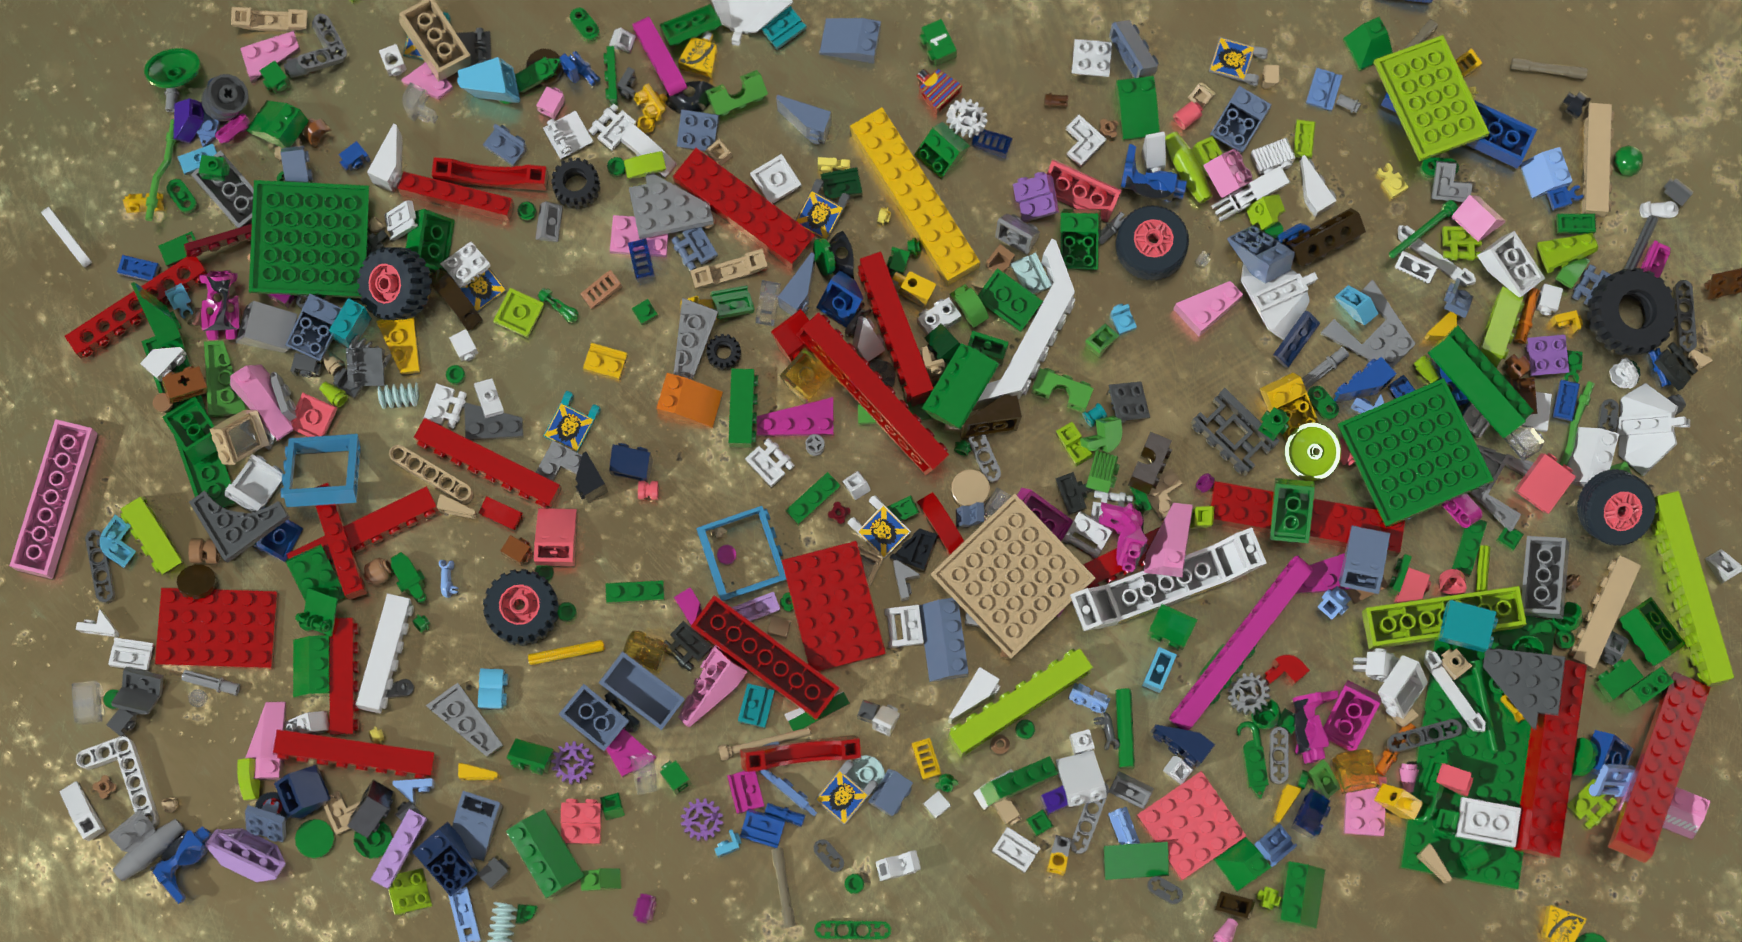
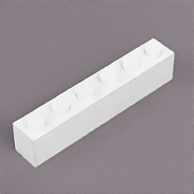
(384, 653)

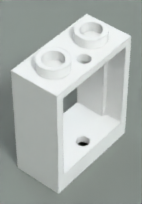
(1402, 687)

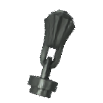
(634, 723)

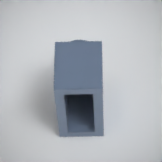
(295, 164)
(891, 792)

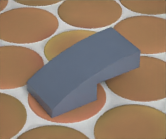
(970, 515)

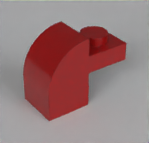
(1289, 666)

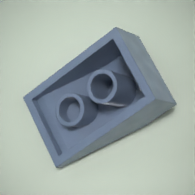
(851, 38)
(807, 119)
(798, 290)
(593, 717)

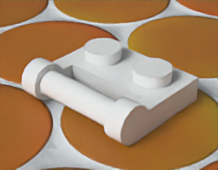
(1091, 530)
(910, 626)

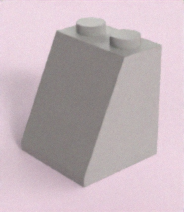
(266, 327)

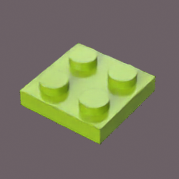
(518, 312)

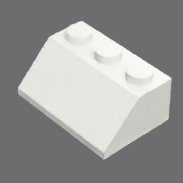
(1592, 453)

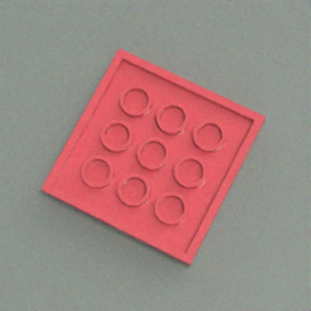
(1193, 825)

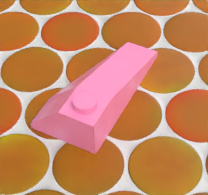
(255, 389)
(1169, 546)
(717, 680)
(262, 744)

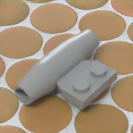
(142, 843)

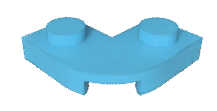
(111, 542)

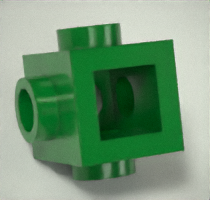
(1274, 423)

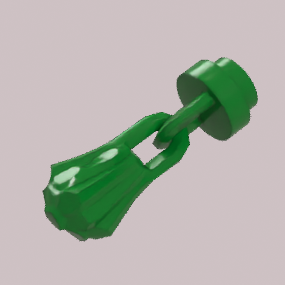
(567, 312)

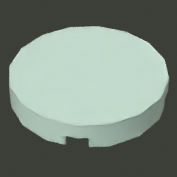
(866, 770)

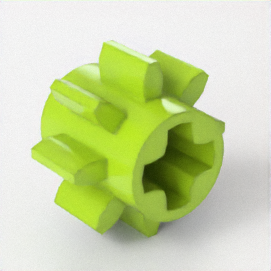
(1268, 898)

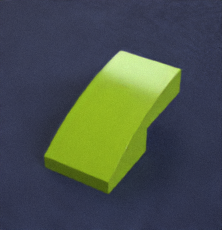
(644, 164)
(1070, 439)
(1202, 517)
(248, 785)

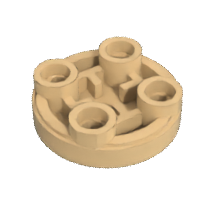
(970, 487)

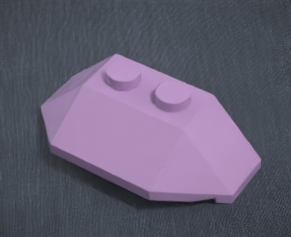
(246, 854)

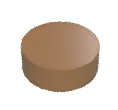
(161, 403)

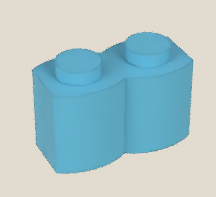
(491, 689)

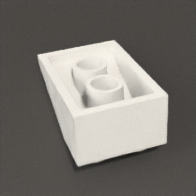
(387, 165)
(1511, 264)
(978, 692)

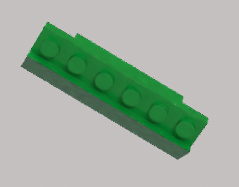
(1480, 382)

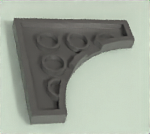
(236, 531)

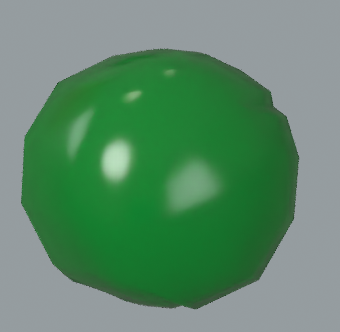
(1628, 160)
(1572, 617)
(1528, 644)
(1268, 717)

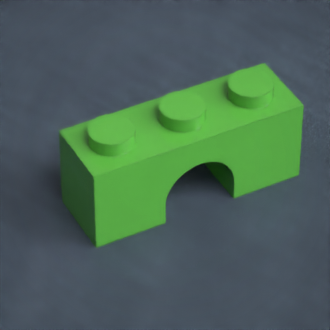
(752, 90)
(1078, 392)

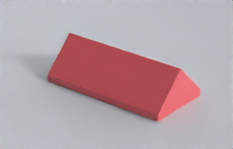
(1083, 190)

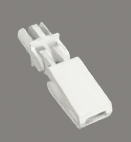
(1259, 187)

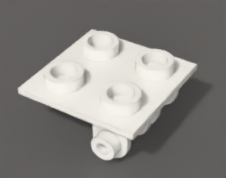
(1091, 58)
(567, 134)
(466, 265)

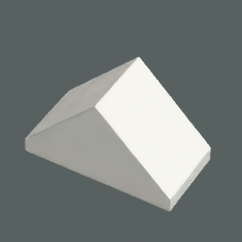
(1723, 566)

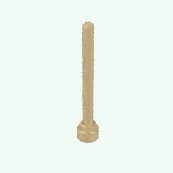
(727, 751)

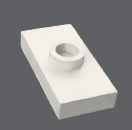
(488, 398)

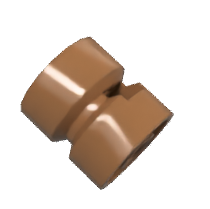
(203, 551)

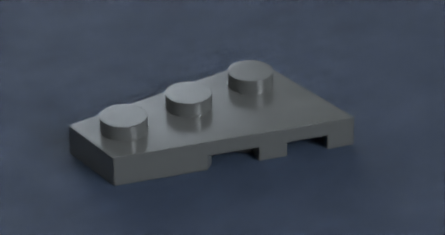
(495, 427)

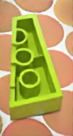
(1500, 326)
(151, 535)

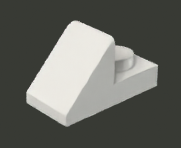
(102, 627)

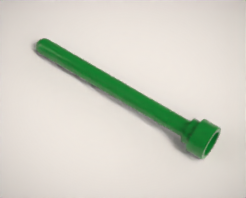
(1447, 210)
(1477, 669)

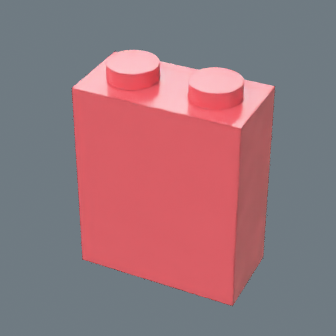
(1545, 482)

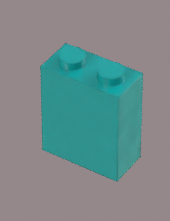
(349, 323)
(1468, 626)

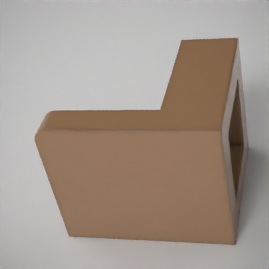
(1000, 259)

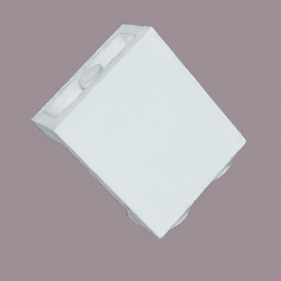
(255, 484)
(1081, 778)

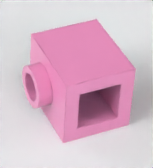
(551, 102)

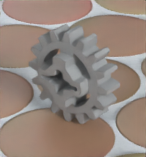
(1252, 686)

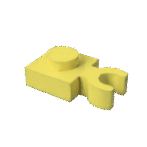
(832, 164)
(1393, 183)

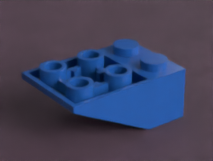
(1367, 383)

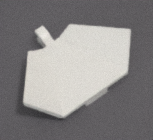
(748, 15)
(1279, 300)
(1647, 427)

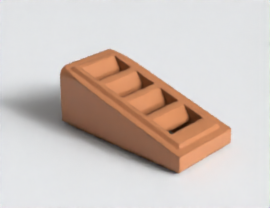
(597, 284)

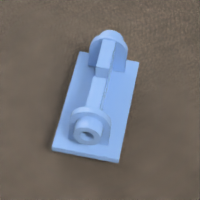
(1081, 696)
(1123, 826)

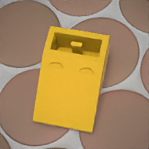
(1291, 397)

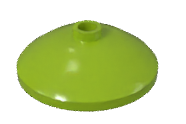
(1301, 451)

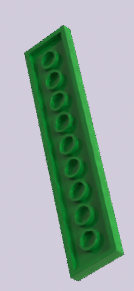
(209, 473)

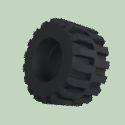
(571, 169)

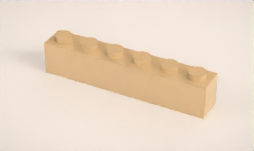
(1597, 159)
(1605, 612)

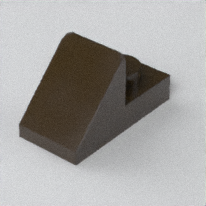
(1235, 905)

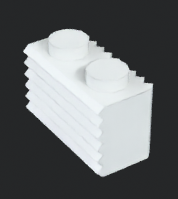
(1273, 156)
(1416, 267)

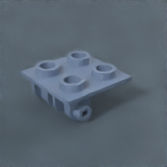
(697, 129)

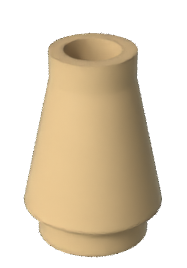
(332, 363)

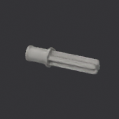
(1323, 368)
(211, 682)

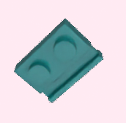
(783, 27)
(756, 705)

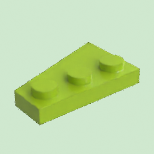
(1562, 250)

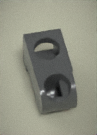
(867, 711)

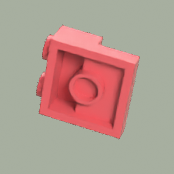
(581, 821)

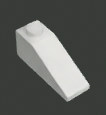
(1154, 152)
(885, 720)

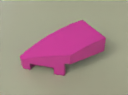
(689, 604)

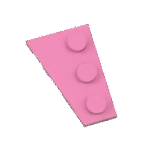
(264, 52)

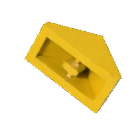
(1442, 328)

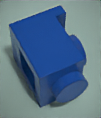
(353, 157)

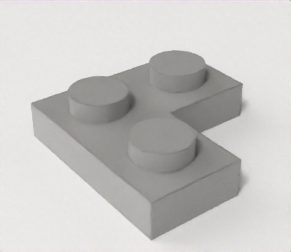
(1444, 185)
(557, 457)

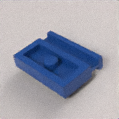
(762, 828)

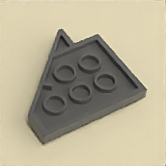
(1527, 680)

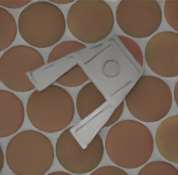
(1389, 341)
(1495, 462)

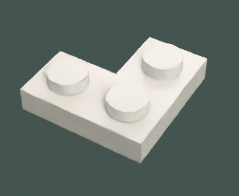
(1088, 140)

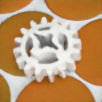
(966, 117)

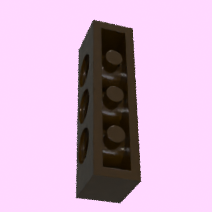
(1353, 230)

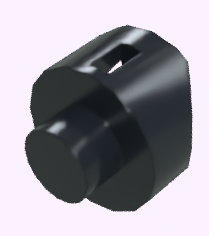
(1576, 103)

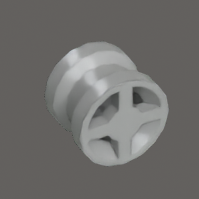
(815, 440)

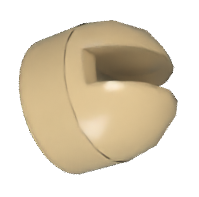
(375, 225)
(719, 530)
(169, 804)

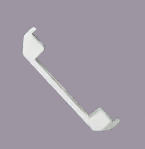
(1432, 256)
(1472, 719)

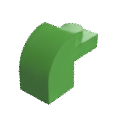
(970, 305)
(1108, 435)

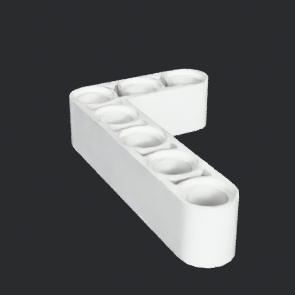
(128, 774)

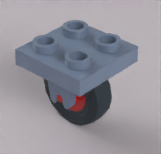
(267, 817)

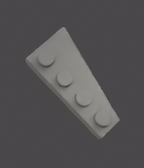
(693, 332)
(462, 715)

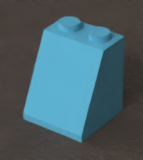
(490, 80)

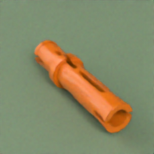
(1525, 322)
(1384, 765)

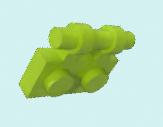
(1458, 237)
(1584, 802)

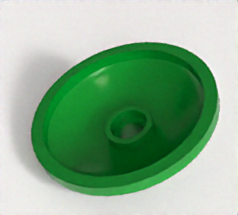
(172, 68)

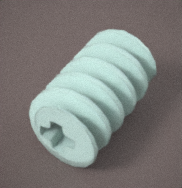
(398, 396)
(503, 923)

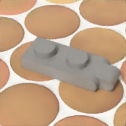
(282, 394)

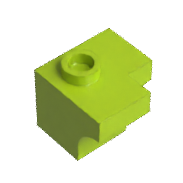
(1266, 211)

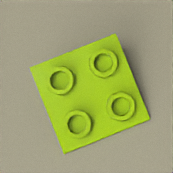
(409, 892)

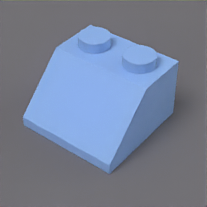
(1546, 172)

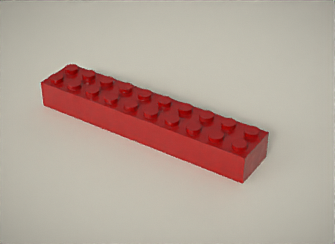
(872, 393)
(1330, 521)
(1659, 768)
(1550, 770)

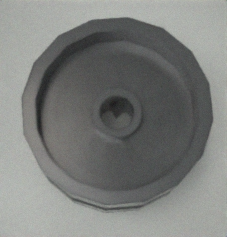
(224, 97)

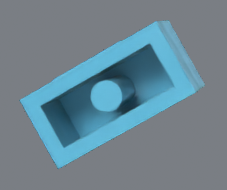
(1159, 670)

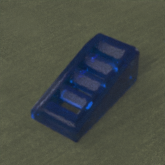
(994, 136)
(639, 277)

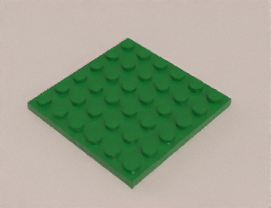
(308, 238)
(1415, 452)

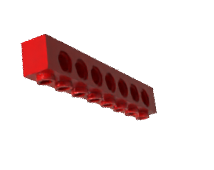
(126, 306)

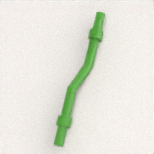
(151, 201)
(1583, 401)

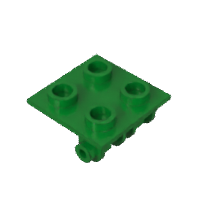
(318, 612)

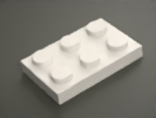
(1488, 822)

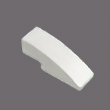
(642, 144)

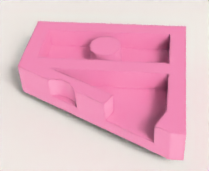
(425, 79)

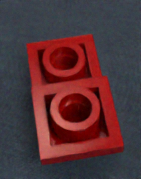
(500, 513)

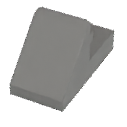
(904, 574)

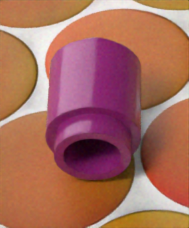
(644, 908)

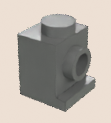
(305, 366)
(122, 722)

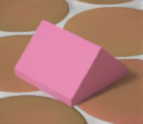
(1477, 217)

